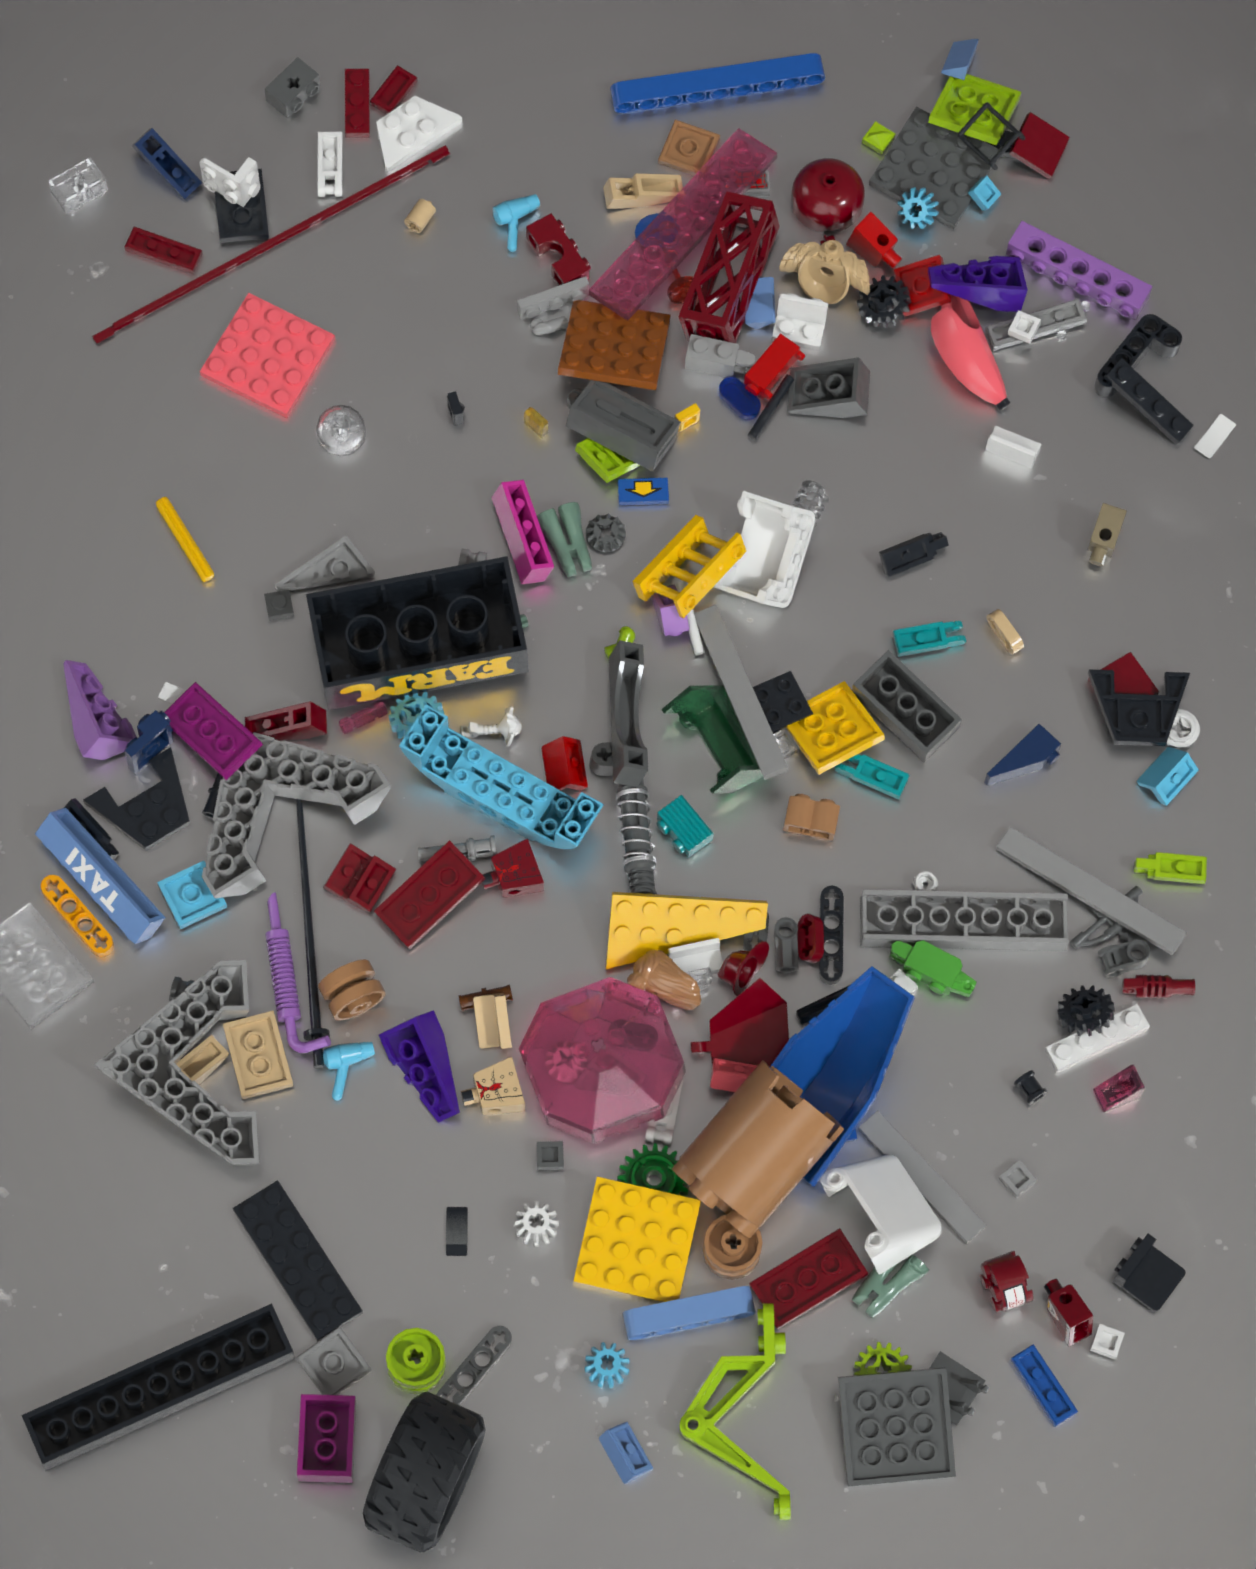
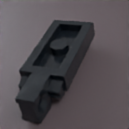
(911, 553)
(92, 827)

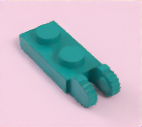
(927, 638)
(875, 775)

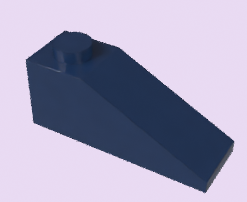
(166, 163)
(1026, 757)

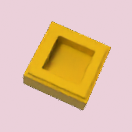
(688, 417)

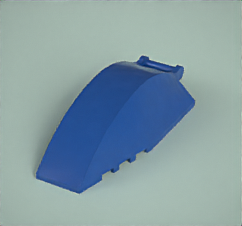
(847, 1053)

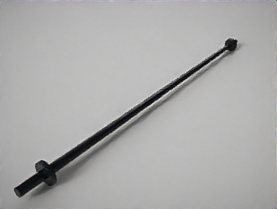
(315, 1020)

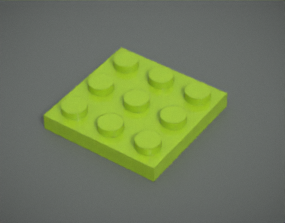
(965, 97)

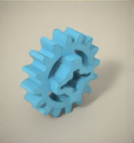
(409, 710)

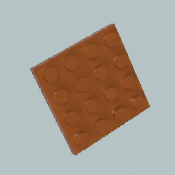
(611, 349)

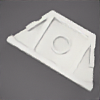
(412, 129)

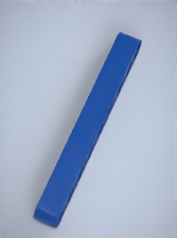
(717, 83)

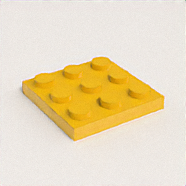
(836, 728)

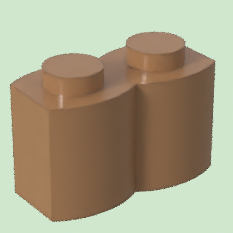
(811, 817)

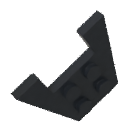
(1138, 717)
(153, 813)

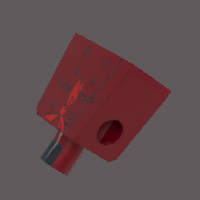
(515, 871)

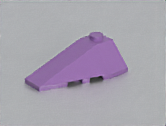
(94, 719)

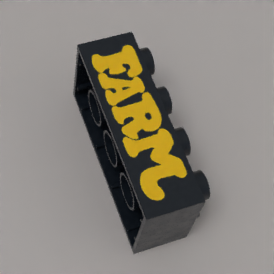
(418, 633)

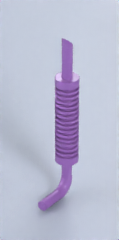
(284, 981)

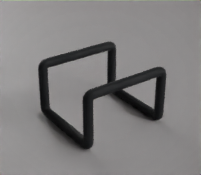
(991, 163)

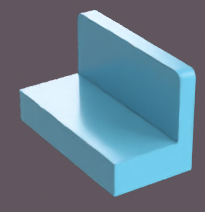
(1168, 774)

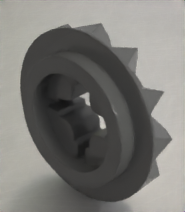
(606, 543)

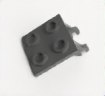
(962, 1386)

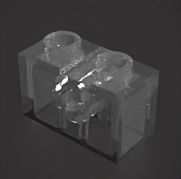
(78, 185)

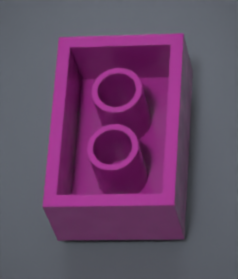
(326, 1438)

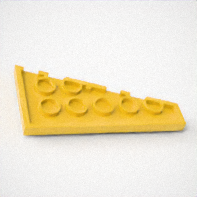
(667, 921)

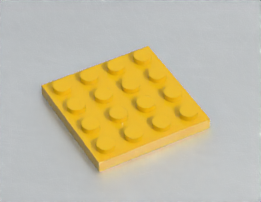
(637, 1240)

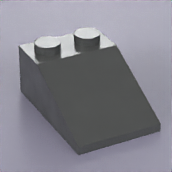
(830, 389)

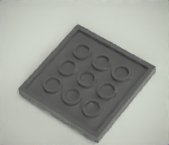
(933, 160)
(896, 1426)

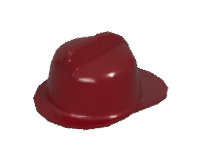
(742, 966)

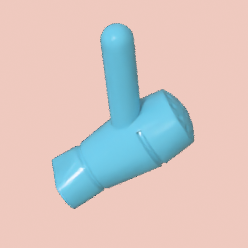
(509, 213)
(343, 1056)

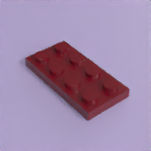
(429, 894)
(809, 1278)

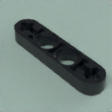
(834, 935)

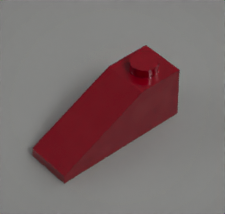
(290, 722)

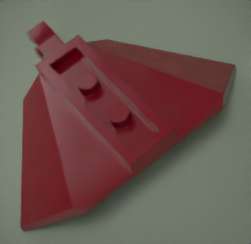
(749, 1027)

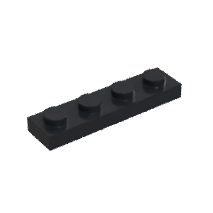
(1148, 401)

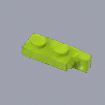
(1173, 867)

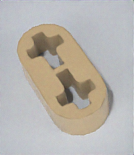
(1005, 631)

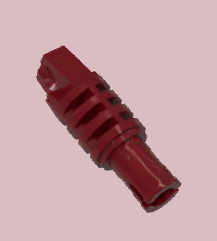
(1157, 986)

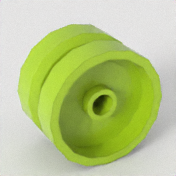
(411, 1345)

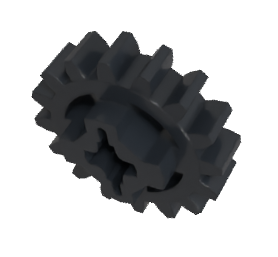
(884, 301)
(1086, 1010)

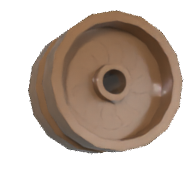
(351, 989)
(729, 1262)

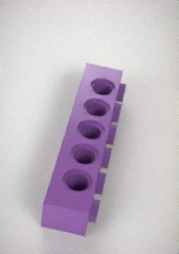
(1073, 259)

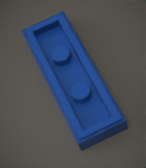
(1044, 1385)

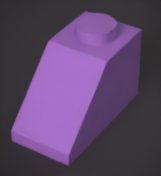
(668, 616)

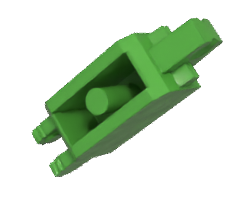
(932, 967)

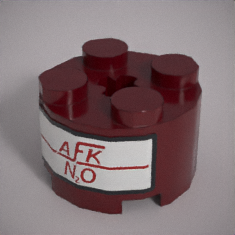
(1007, 1281)

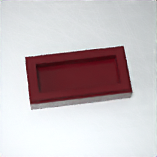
(393, 90)

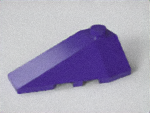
(989, 283)
(423, 1057)

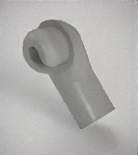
(554, 325)

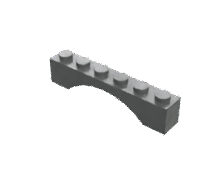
(628, 750)

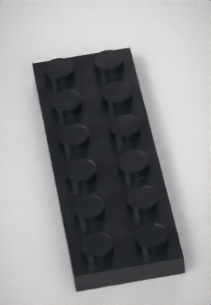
(297, 1260)

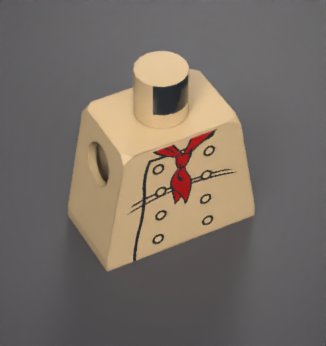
(496, 1089)

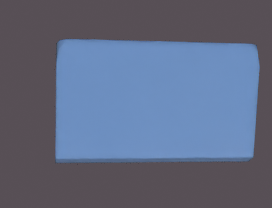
(960, 58)
(762, 305)
(625, 1452)

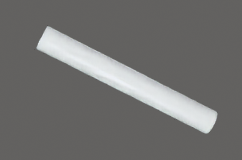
(693, 628)

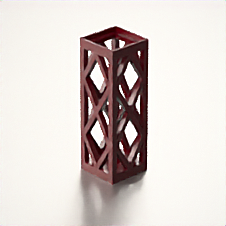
(699, 318)

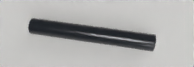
(771, 407)

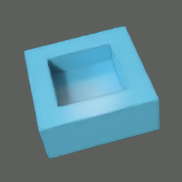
(984, 193)

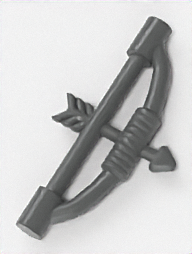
(1082, 938)

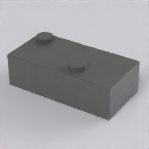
(906, 706)

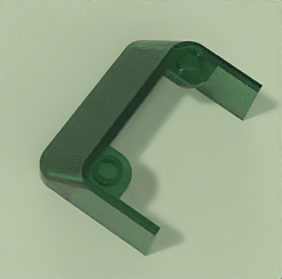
(711, 713)

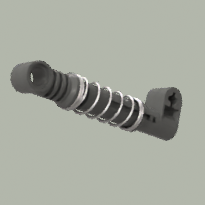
(639, 861)

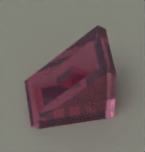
(1120, 1089)

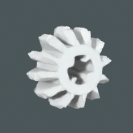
(539, 1232)

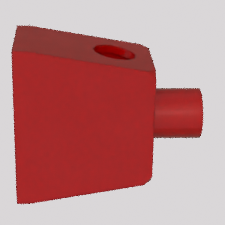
(874, 242)

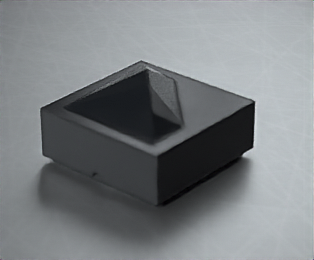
(455, 408)

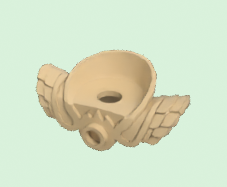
(826, 270)

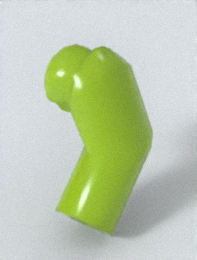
(626, 634)

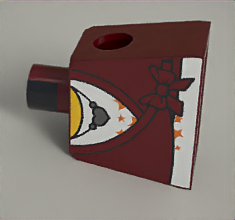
(1068, 1312)

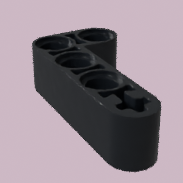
(1145, 340)

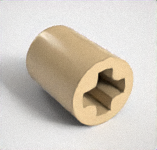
(420, 215)

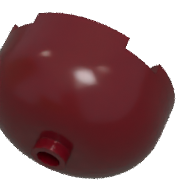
(827, 195)

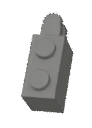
(717, 357)

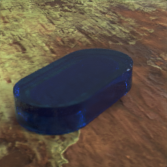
(739, 399)

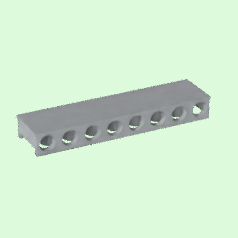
(964, 922)

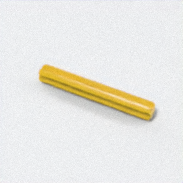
(185, 539)

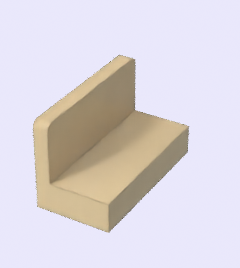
(492, 1021)

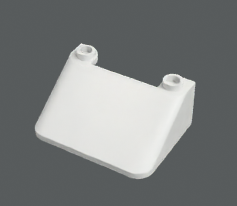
(893, 1205)

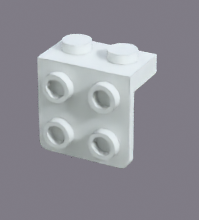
(236, 187)

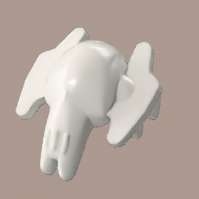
(508, 727)

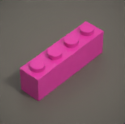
(522, 532)

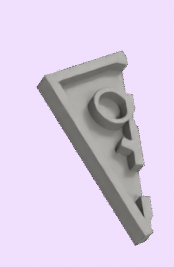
(333, 565)

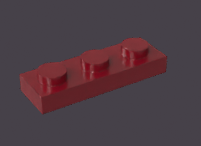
(357, 103)

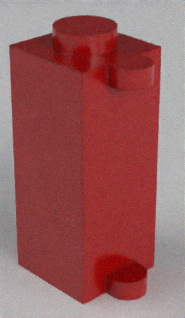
(772, 367)

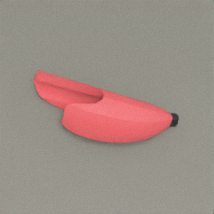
(967, 352)

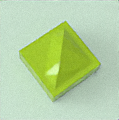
(878, 138)

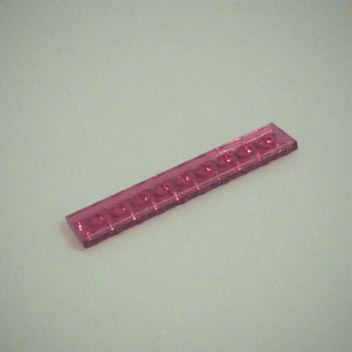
(681, 225)

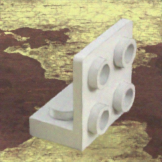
(801, 320)

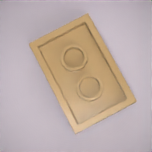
(258, 1055)

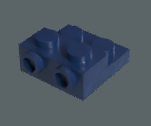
(154, 738)

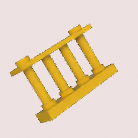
(683, 548)

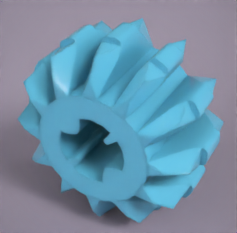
(916, 217)
(595, 1365)

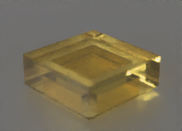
(536, 422)

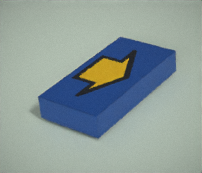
(643, 491)

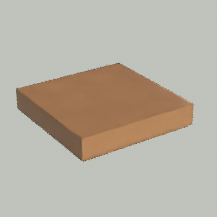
(688, 148)

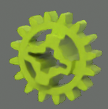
(880, 1357)

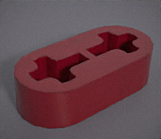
(810, 938)

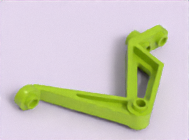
(709, 1436)

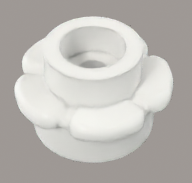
(926, 877)

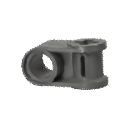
(1119, 957)

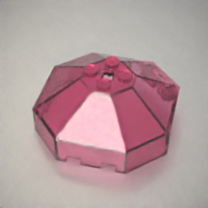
(610, 1088)

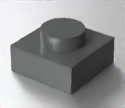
(279, 605)
(550, 1155)

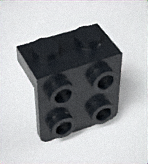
(1148, 1274)

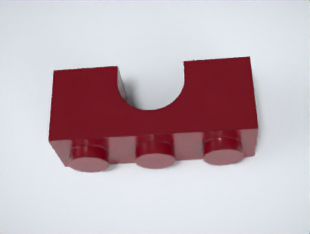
(549, 236)

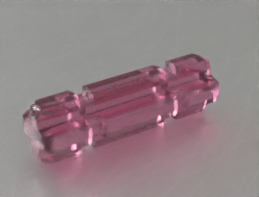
(363, 717)

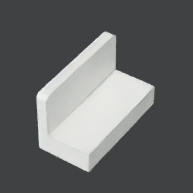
(1013, 447)
(697, 955)

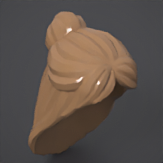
(663, 978)

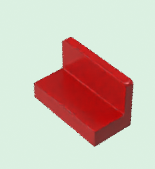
(564, 764)

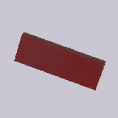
(163, 250)

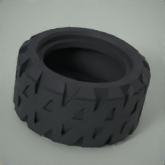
(423, 1472)

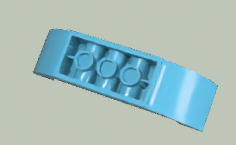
(496, 785)

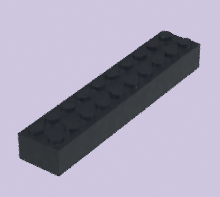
(158, 1387)

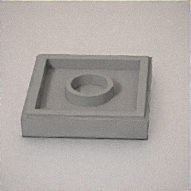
(333, 1363)

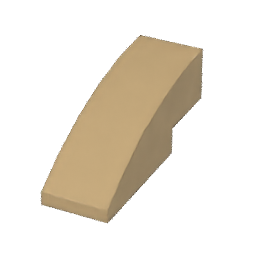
(641, 190)
(203, 1060)

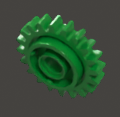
(653, 1163)

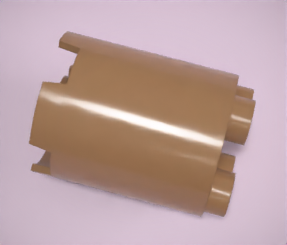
(756, 1149)

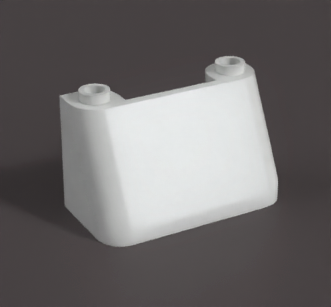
(775, 546)

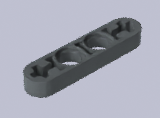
(476, 1371)

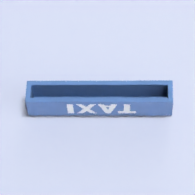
(100, 875)

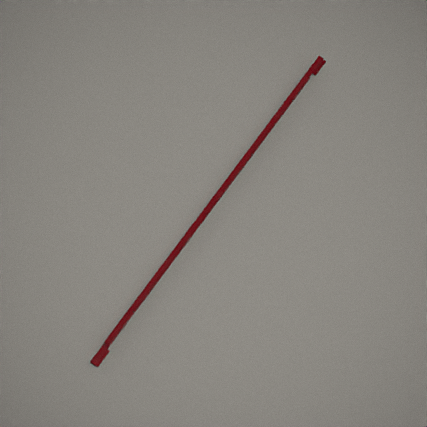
(434, 156)

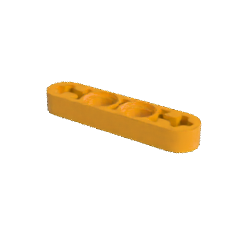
(74, 917)

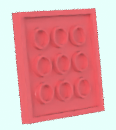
(267, 355)

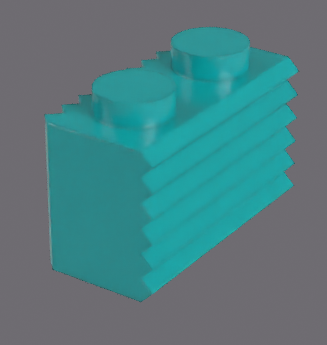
(684, 827)

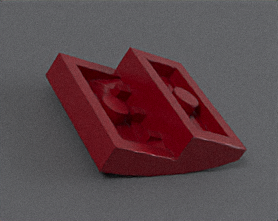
(359, 878)

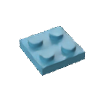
(189, 896)

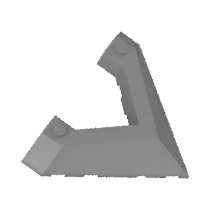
(247, 798)
(148, 1060)

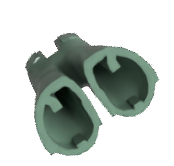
(571, 518)
(909, 1272)

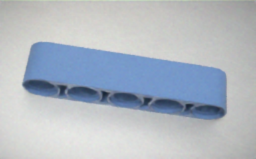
(689, 1313)

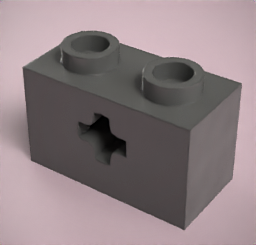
(292, 87)

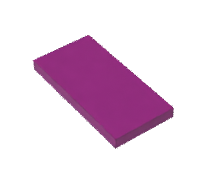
(211, 731)

